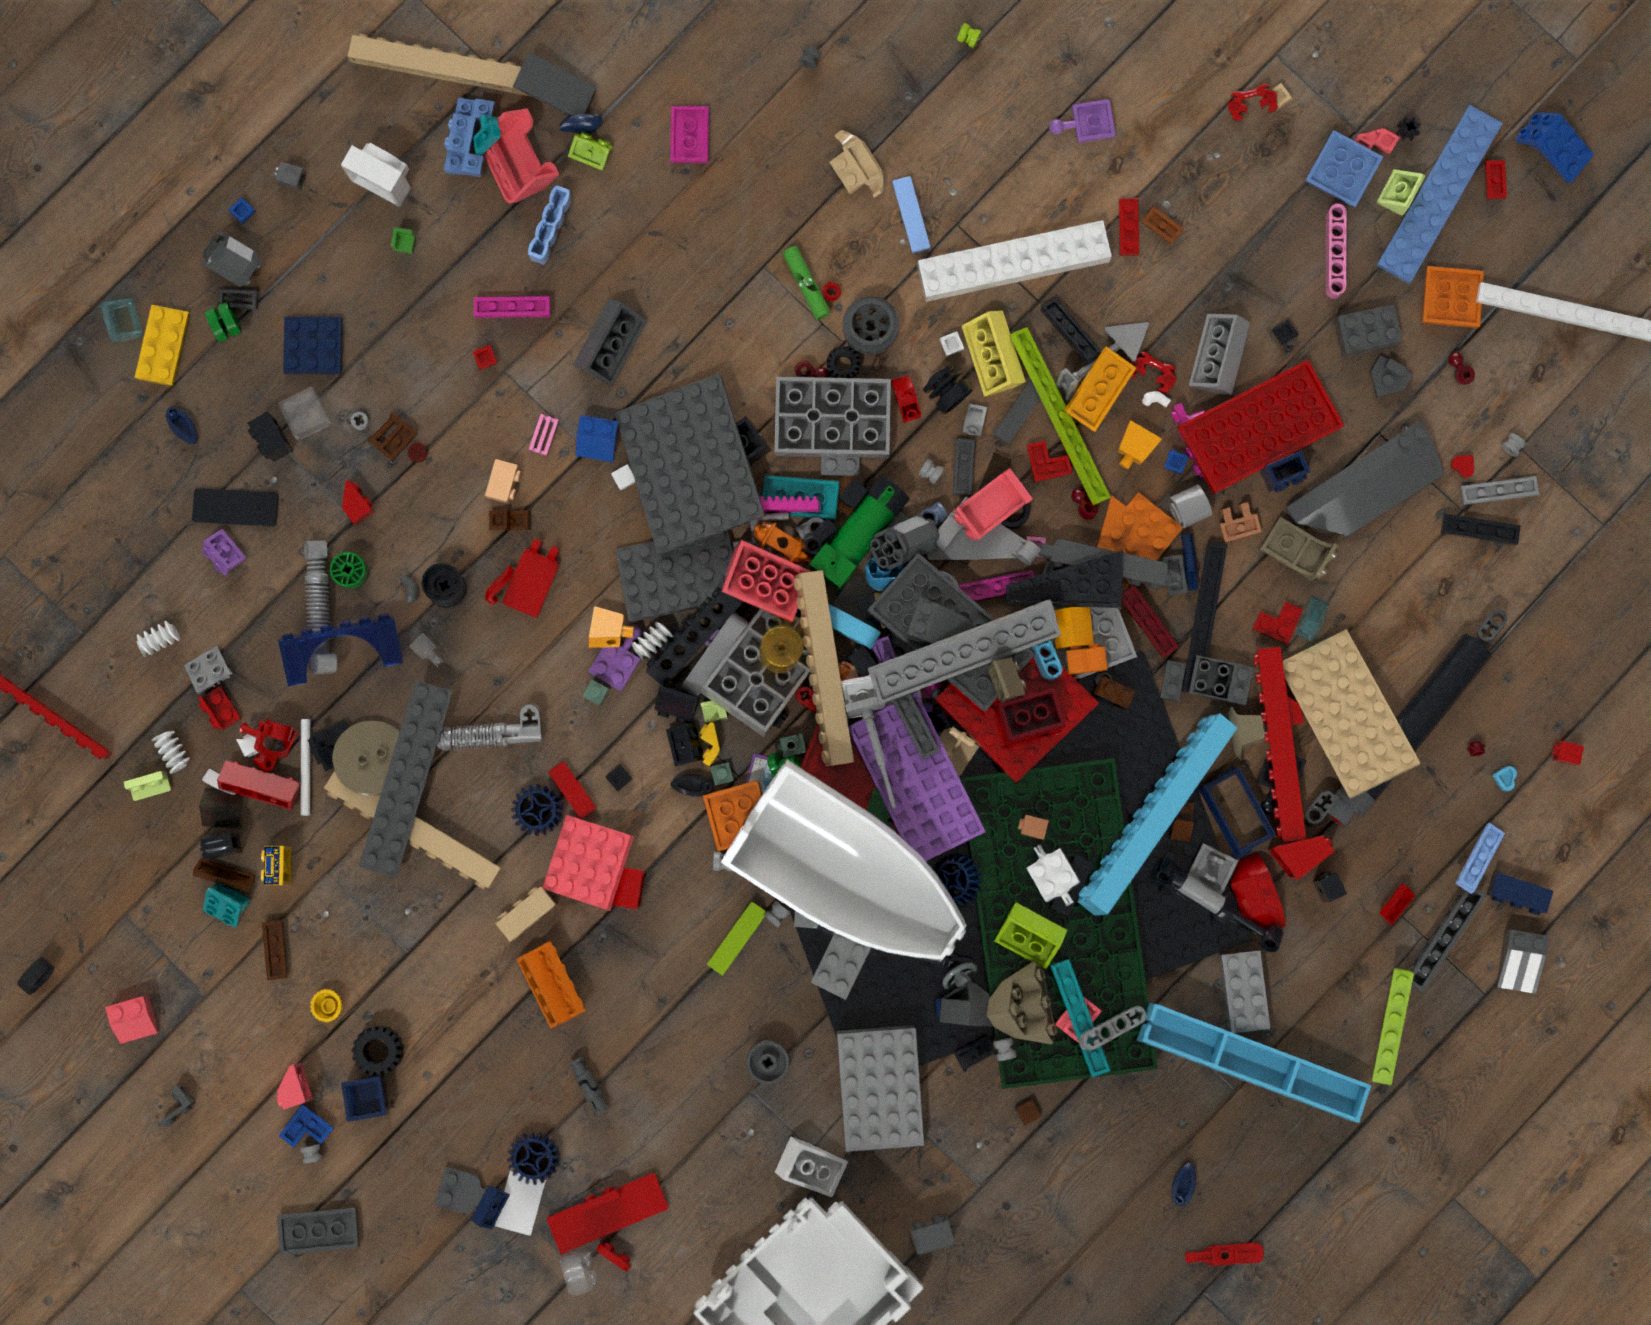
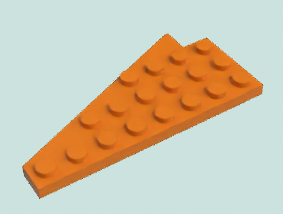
(1137, 529)

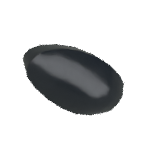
(692, 785)

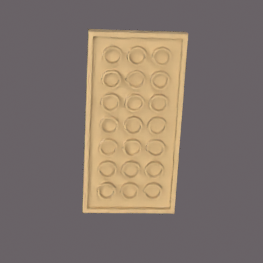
(1348, 714)

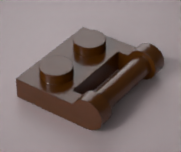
(396, 441)

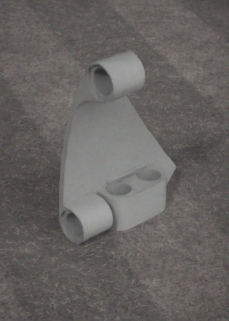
(996, 544)

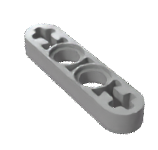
(1111, 1025)

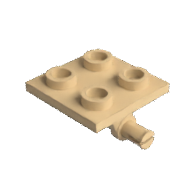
(958, 747)

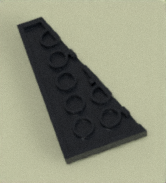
(1080, 585)

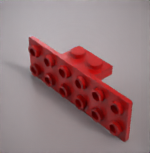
(607, 1213)

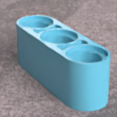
(1045, 662)

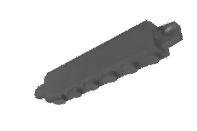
(1135, 568)

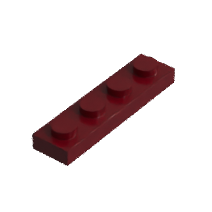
(1148, 622)

